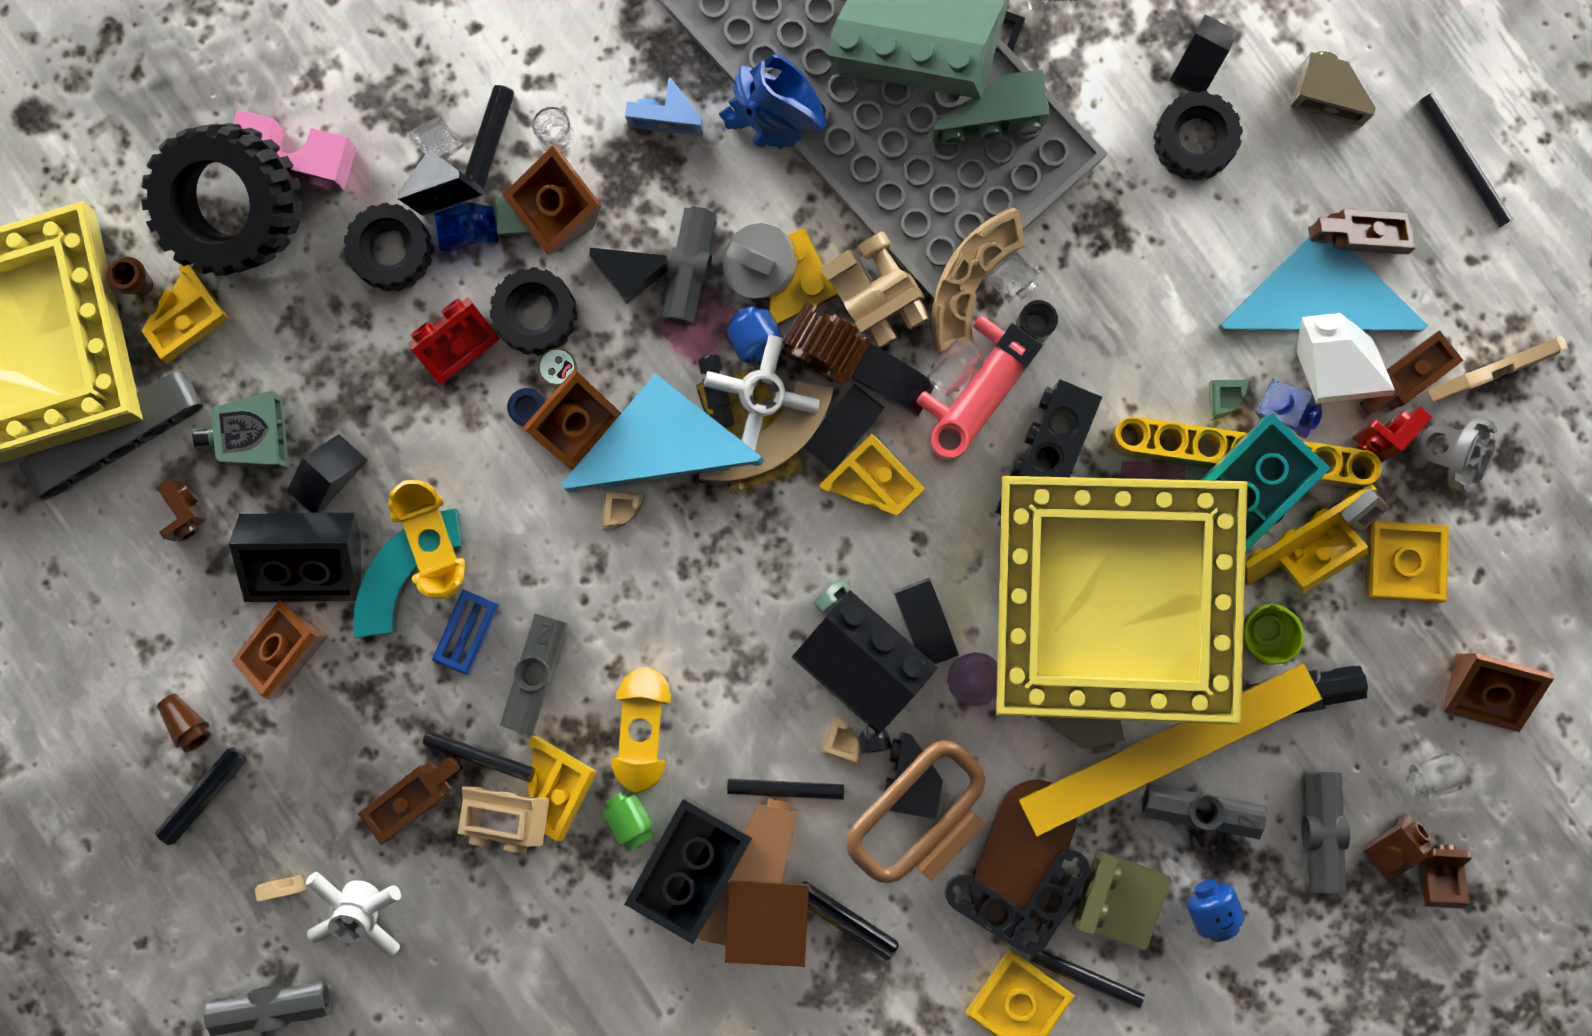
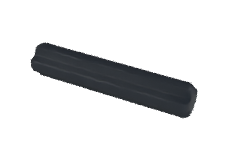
(489, 134)
(200, 796)
(851, 923)

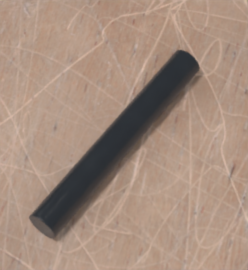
(479, 756)
(785, 789)
(1088, 978)

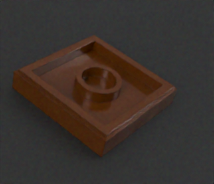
(766, 923)

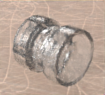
(550, 123)

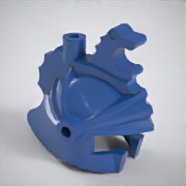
(774, 105)

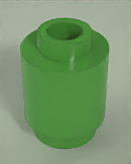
(628, 820)

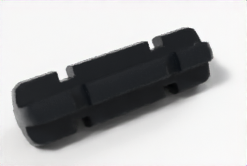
(716, 399)

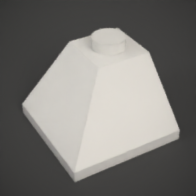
(1340, 360)

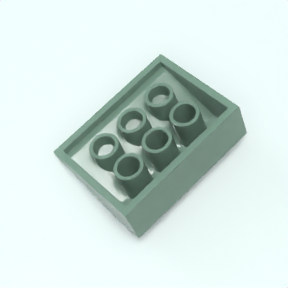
(919, 42)

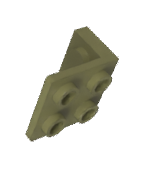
(1121, 900)

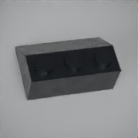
(297, 556)
(864, 662)
(688, 870)

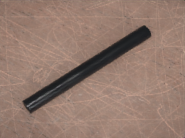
(1466, 160)

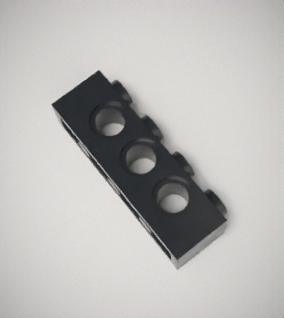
(1079, 408)

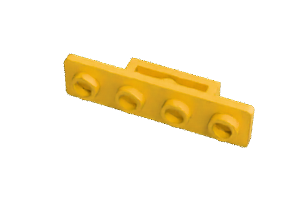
(1314, 550)

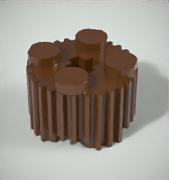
(826, 343)

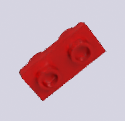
(452, 339)
(1394, 436)

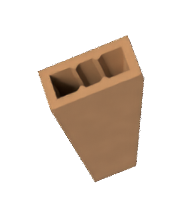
(761, 862)

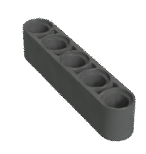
(63, 466)

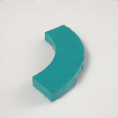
(388, 573)

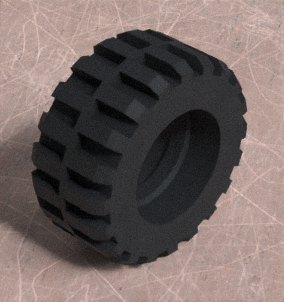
(175, 207)

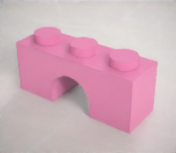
(321, 161)

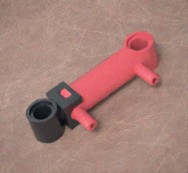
(992, 382)

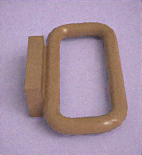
(943, 839)

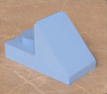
(674, 117)

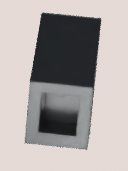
(925, 793)

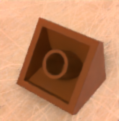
(553, 201)
(572, 420)
(278, 650)
(1495, 690)

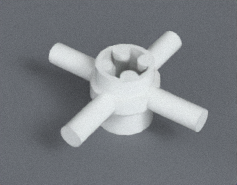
(745, 387)
(353, 912)

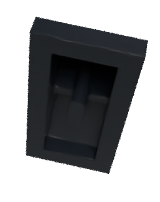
(1204, 55)
(436, 186)
(629, 271)
(325, 473)

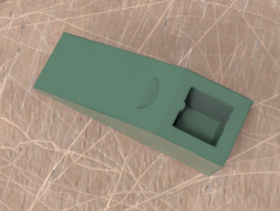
(1006, 105)

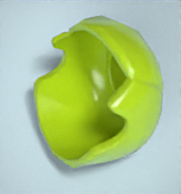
(1273, 634)

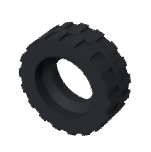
(1218, 114)
(373, 221)
(525, 283)

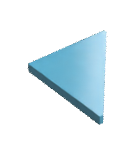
(1323, 282)
(657, 440)

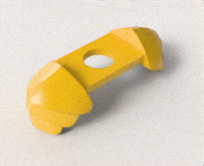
(417, 508)
(641, 697)

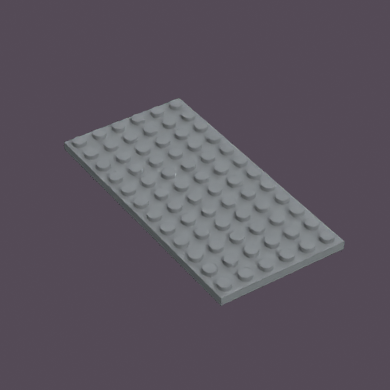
(880, 135)

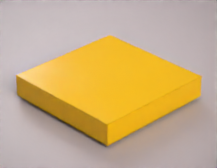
(1407, 562)
(1019, 999)

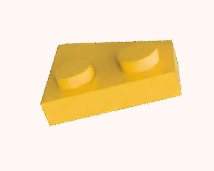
(807, 284)
(183, 316)
(874, 478)
(562, 781)

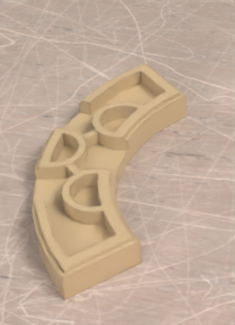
(964, 272)
(1497, 369)
(781, 438)

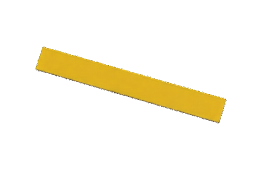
(1166, 752)

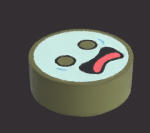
(556, 366)

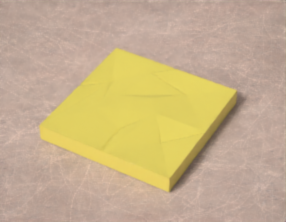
(59, 335)
(1121, 599)

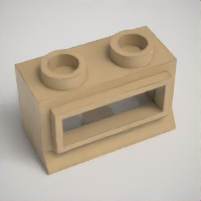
(502, 818)

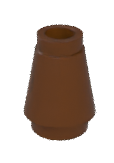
(129, 277)
(183, 723)

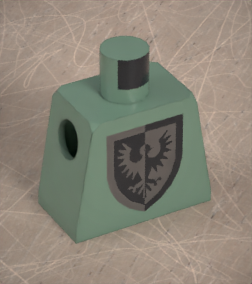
(247, 433)

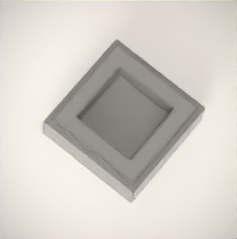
(1365, 510)

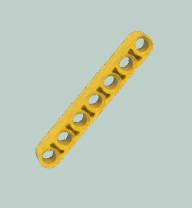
(1187, 452)

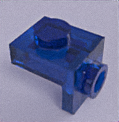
(465, 226)
(1292, 406)

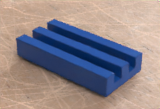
(480, 636)

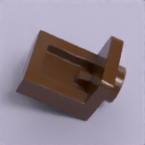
(182, 502)
(1399, 847)
(1445, 877)

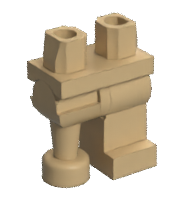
(877, 301)

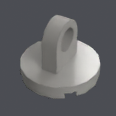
(759, 261)
(1467, 454)

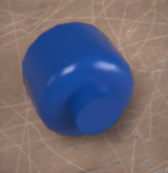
(750, 333)
(1215, 910)

